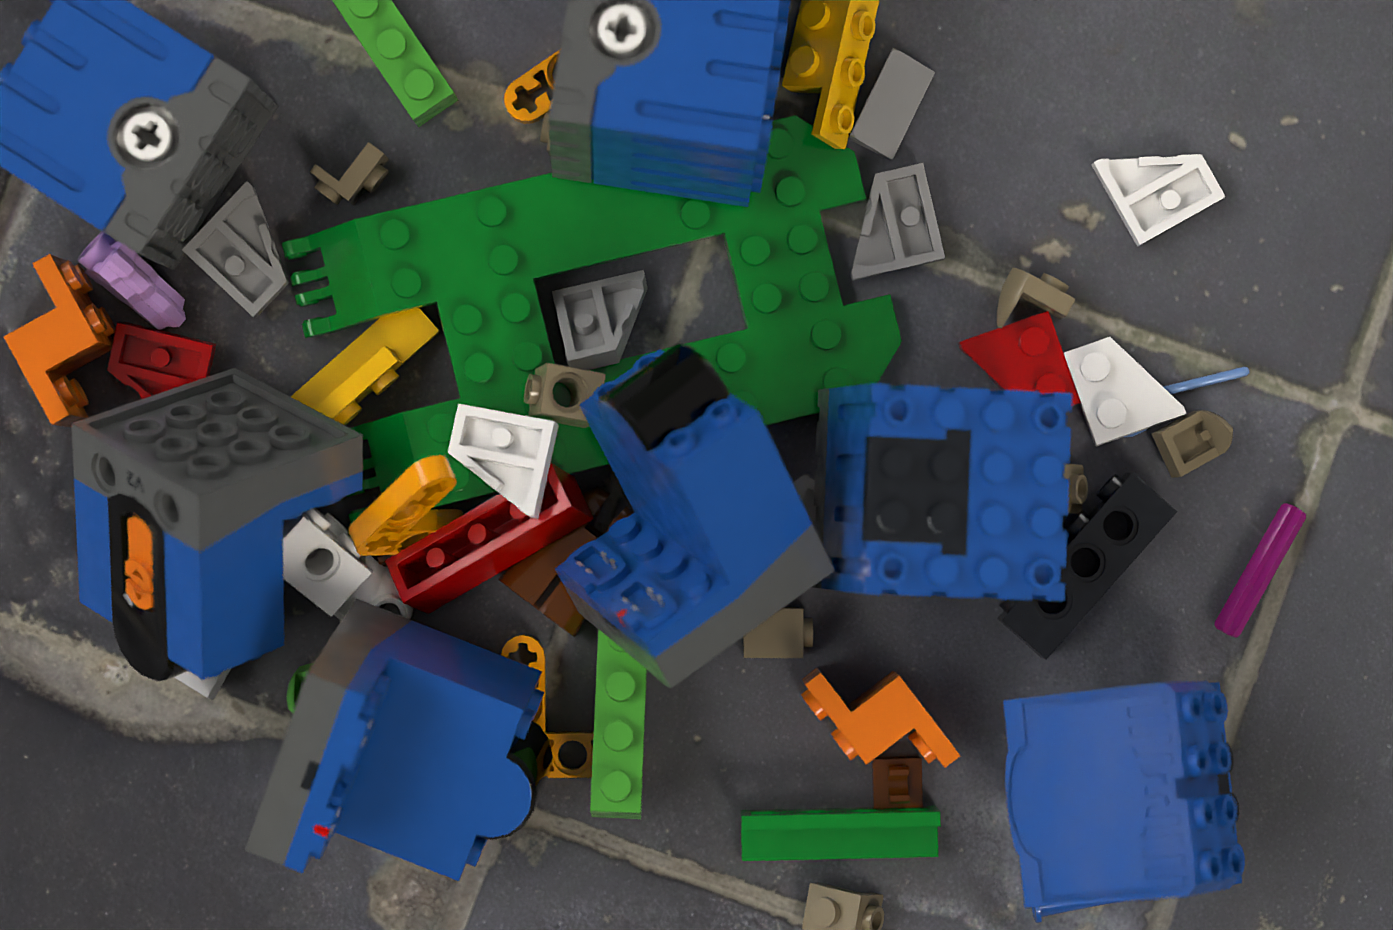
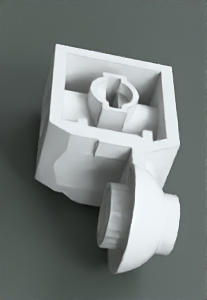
(330, 572)

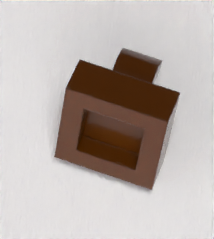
(897, 782)

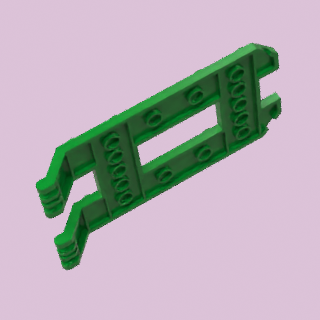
(489, 245)

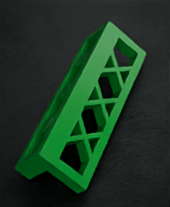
(839, 833)

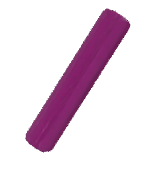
(1260, 570)

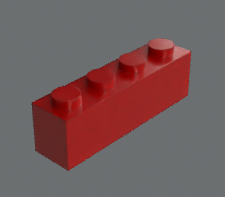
(485, 543)

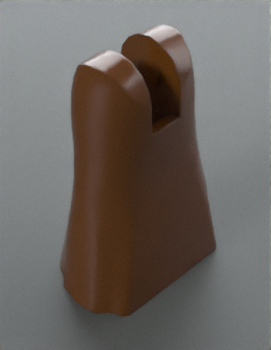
(536, 576)

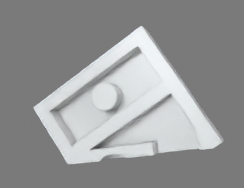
(1157, 191)
(1118, 392)
(506, 452)

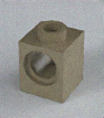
(540, 397)
(780, 635)

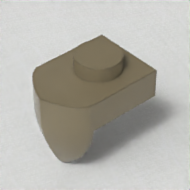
(1044, 293)
(1193, 441)

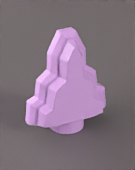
(132, 281)

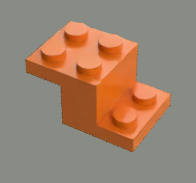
(62, 340)
(878, 719)

